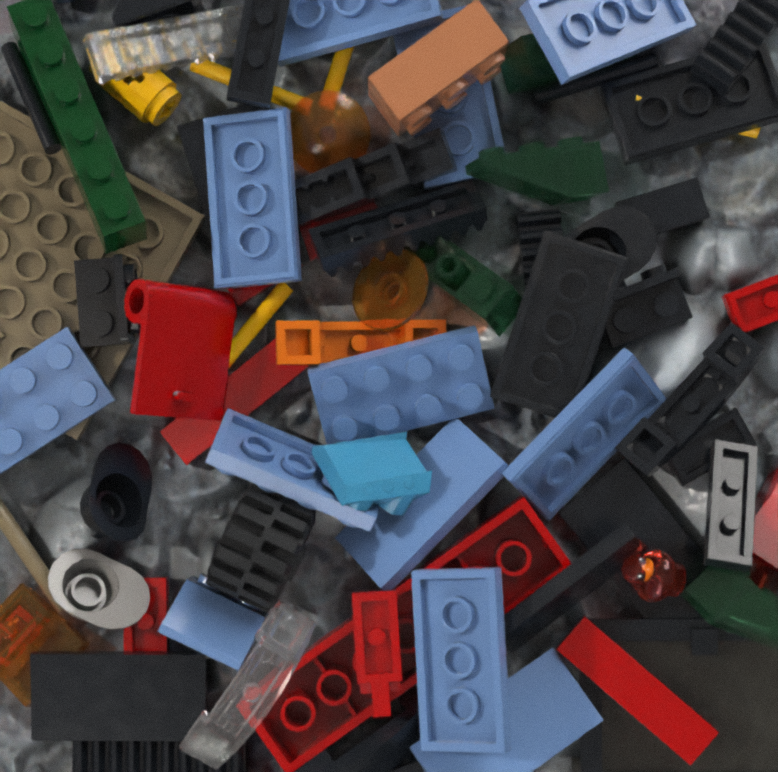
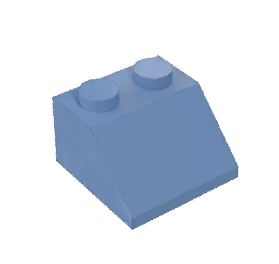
(212, 622)

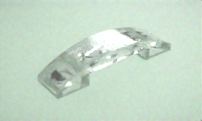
(253, 689)

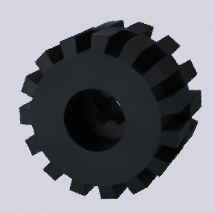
(260, 547)

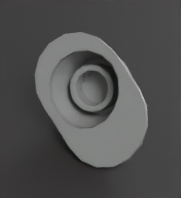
(98, 589)

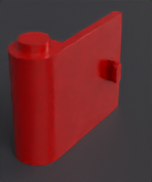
(180, 348)

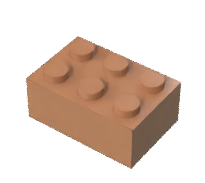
(438, 69)

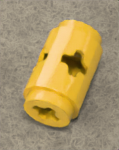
(150, 100)

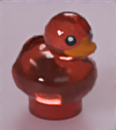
(654, 575)

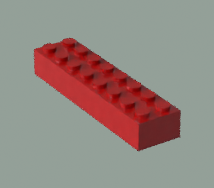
(323, 692)

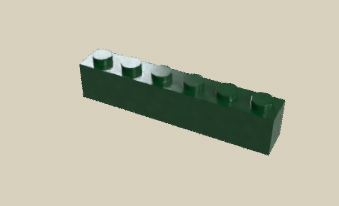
(77, 124)

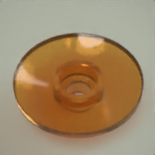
(332, 110)
(380, 282)

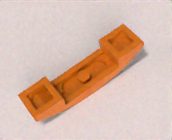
(321, 342)

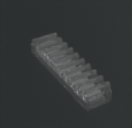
(163, 44)

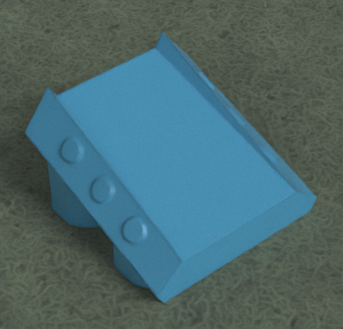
(374, 472)

